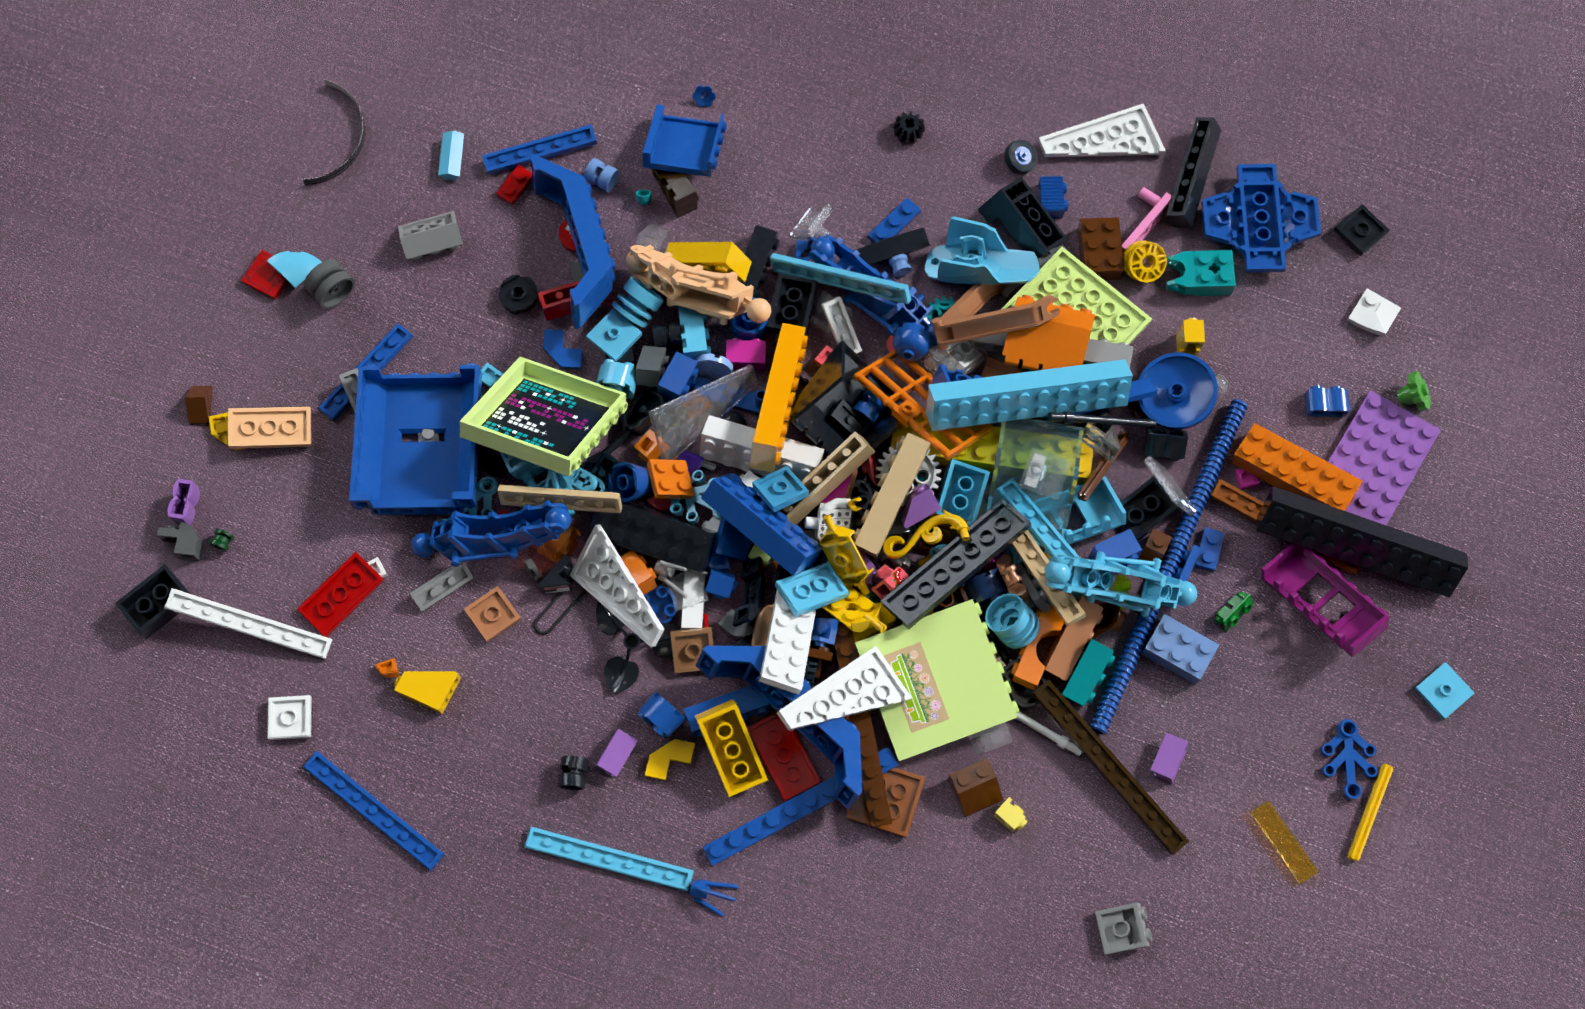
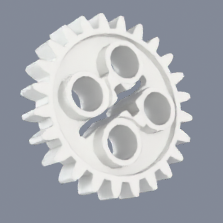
(927, 466)

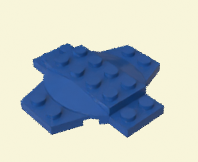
(1260, 218)

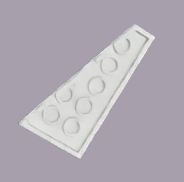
(1112, 135)
(610, 582)
(852, 690)

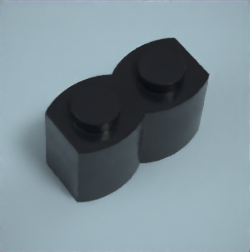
(1165, 443)

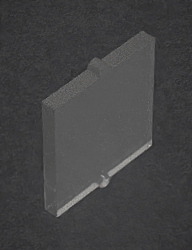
(692, 586)

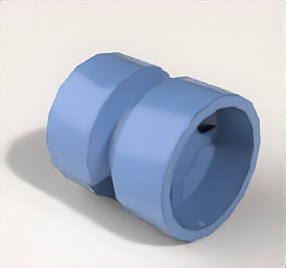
(603, 175)

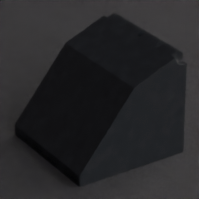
(828, 386)

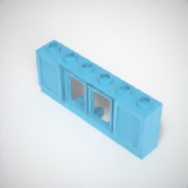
(1100, 512)

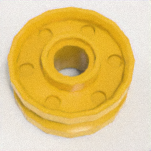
(1154, 265)

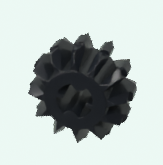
(902, 125)

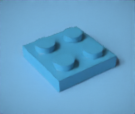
(780, 489)

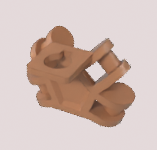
(1010, 577)

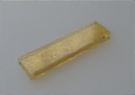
(1284, 842)

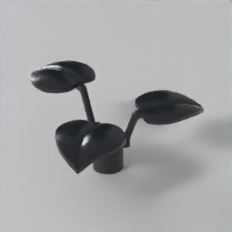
(623, 673)

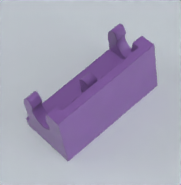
(616, 753)
(1169, 758)

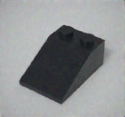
(1148, 508)

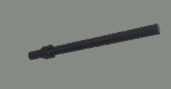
(1068, 418)

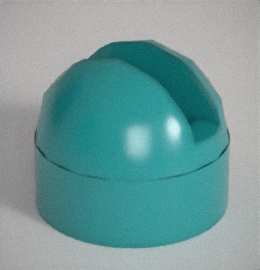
(643, 196)

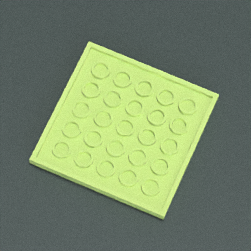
(1080, 287)

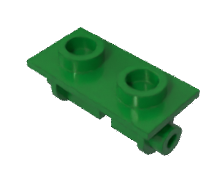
(1240, 604)

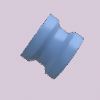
(900, 265)

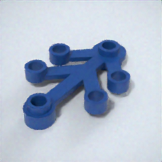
(1350, 756)

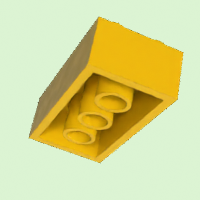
(731, 747)

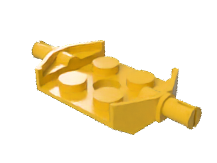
(838, 543)
(865, 616)

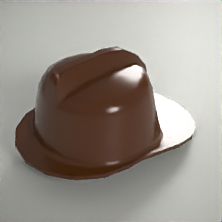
(1112, 619)

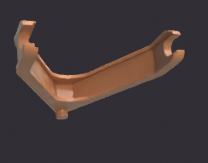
(961, 324)

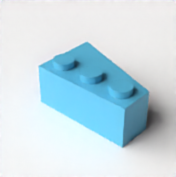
(693, 332)

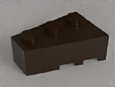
(677, 191)

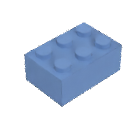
(1180, 649)

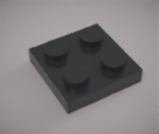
(1361, 230)

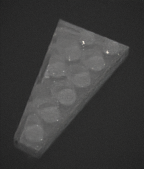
(684, 418)

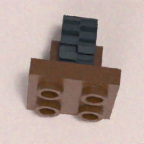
(814, 663)

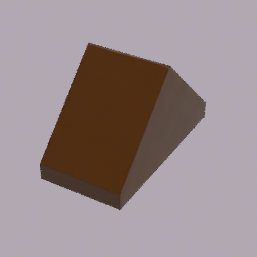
(199, 404)

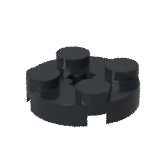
(518, 304)

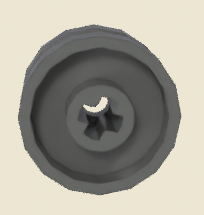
(329, 283)

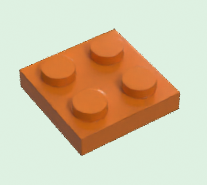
(670, 479)

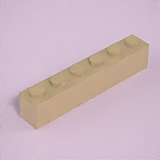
(829, 475)

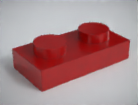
(514, 185)

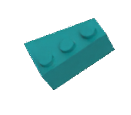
(1089, 672)

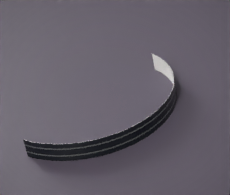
(338, 171)

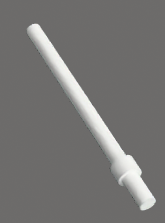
(1062, 741)

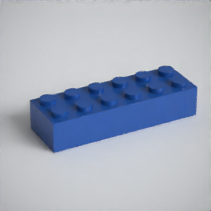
(765, 528)

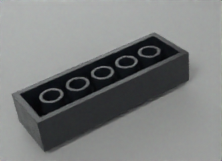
(658, 536)

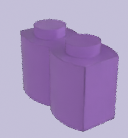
(185, 498)

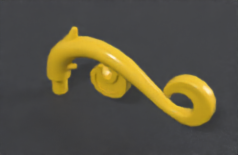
(923, 531)

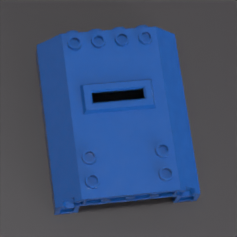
(414, 475)

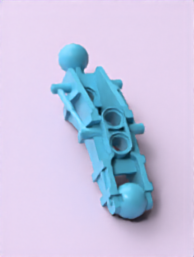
(1096, 576)

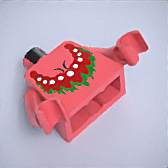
(889, 580)

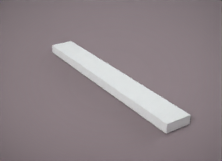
(248, 623)

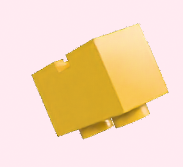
(1190, 336)

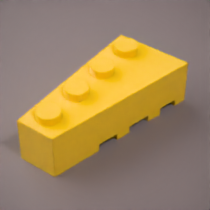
(712, 256)

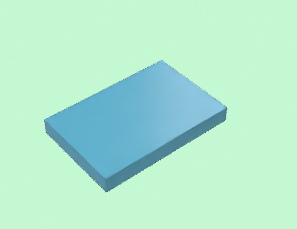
(811, 589)

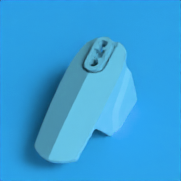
(979, 257)

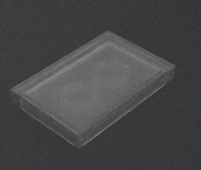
(1170, 486)

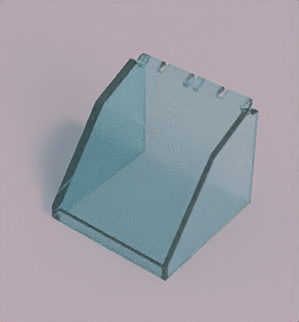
(1013, 451)

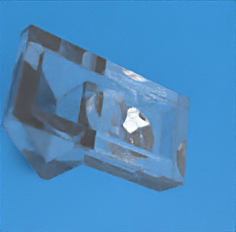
(1103, 443)

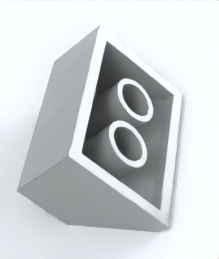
(430, 235)

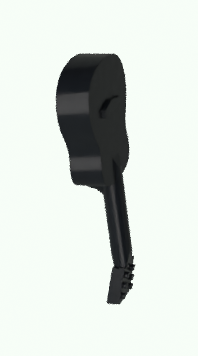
(635, 421)
(1020, 693)

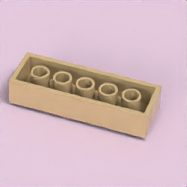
(891, 495)

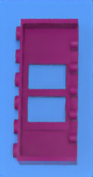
(1296, 568)

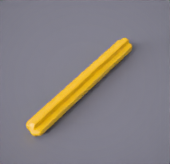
(1370, 812)

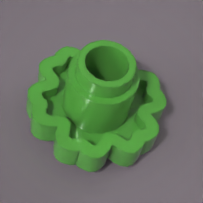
(1415, 392)

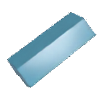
(451, 155)

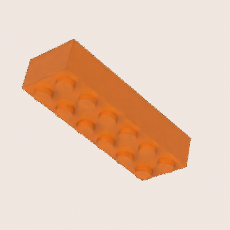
(1295, 469)

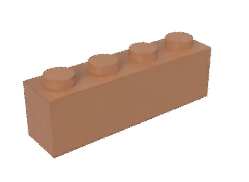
(1071, 641)

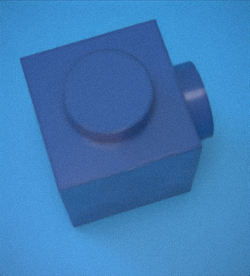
(720, 583)

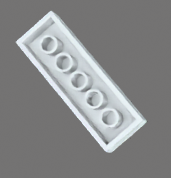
(732, 446)

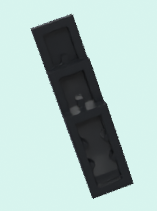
(890, 247)

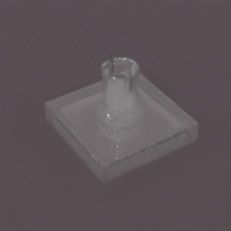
(812, 223)

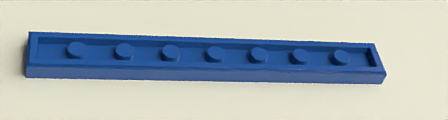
(374, 810)

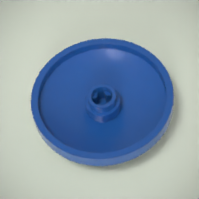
(1184, 391)

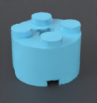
(618, 377)

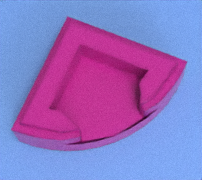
(1246, 480)

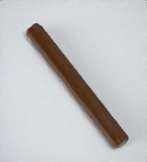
(1100, 470)

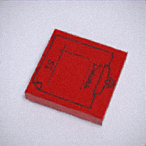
(264, 277)

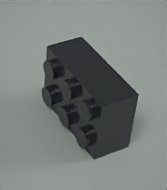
(146, 601)

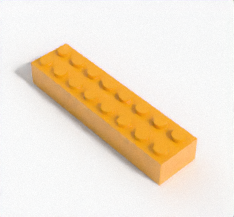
(778, 398)

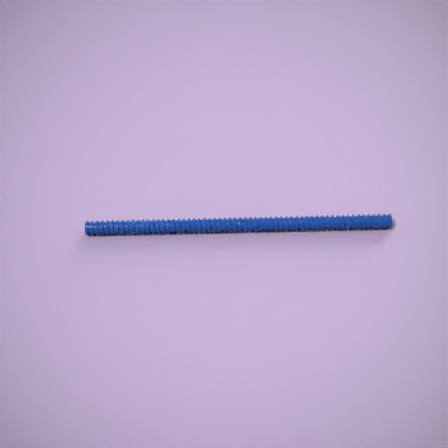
(1170, 564)

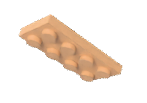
(269, 427)

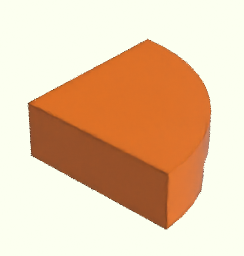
(388, 668)

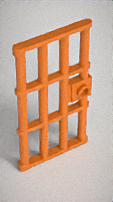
(911, 410)

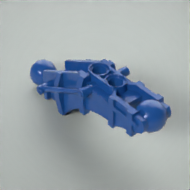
(887, 313)
(493, 536)

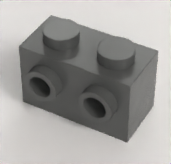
(651, 366)

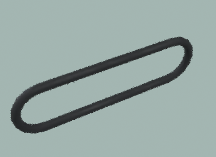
(562, 616)

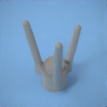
(667, 569)

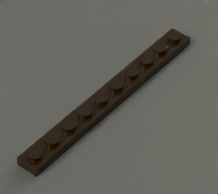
(1110, 767)

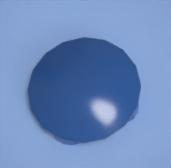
(661, 603)

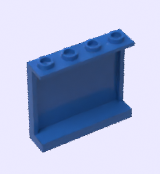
(683, 144)

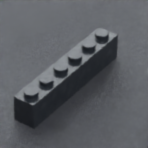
(1194, 172)

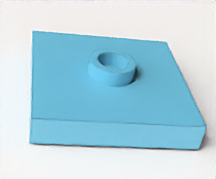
(614, 335)
(1444, 690)

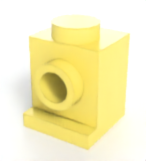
(1010, 816)

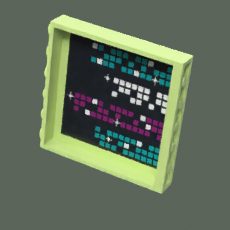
(543, 416)

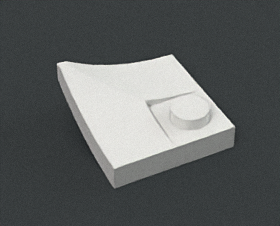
(1373, 313)

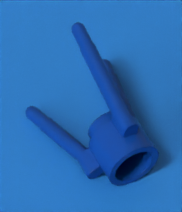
(701, 890)

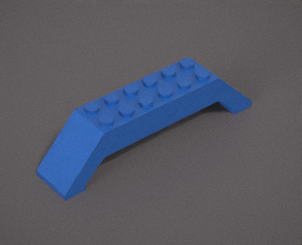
(584, 224)
(833, 738)

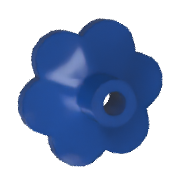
(704, 99)

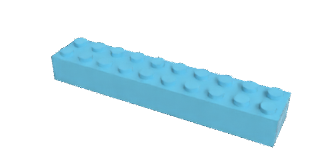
(1028, 394)

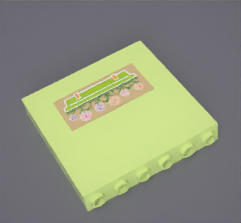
(949, 676)

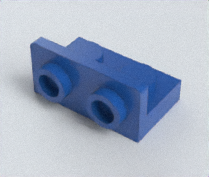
(824, 632)

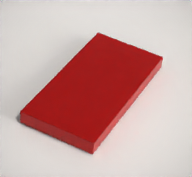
(340, 594)
(783, 757)

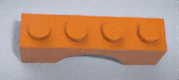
(1030, 669)

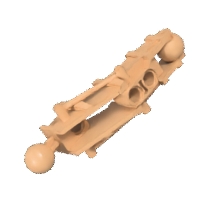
(694, 288)

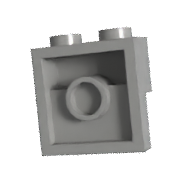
(1123, 928)

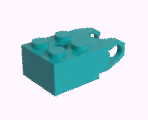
(1203, 273)

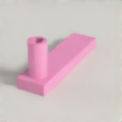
(1160, 208)

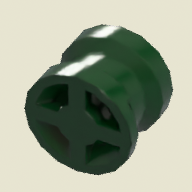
(221, 540)

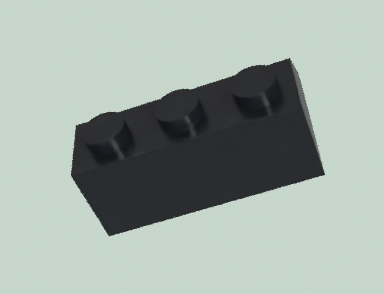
(792, 302)

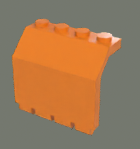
(1053, 343)

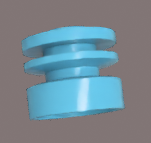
(637, 302)
(1012, 621)

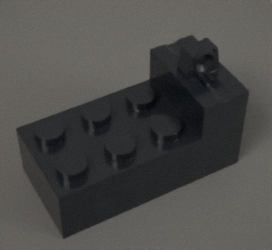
(1023, 218)

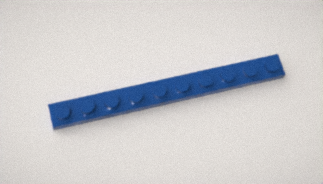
(782, 816)

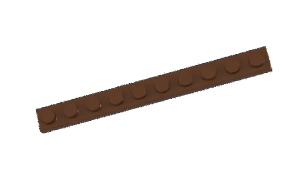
(870, 764)

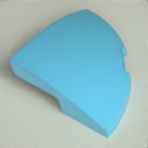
(293, 265)

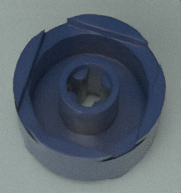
(985, 587)

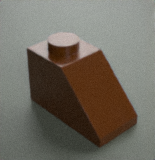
(1155, 546)

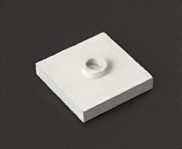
(289, 717)

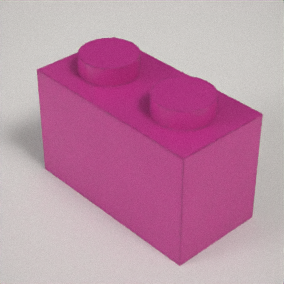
(745, 353)

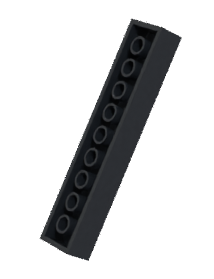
(1362, 542)

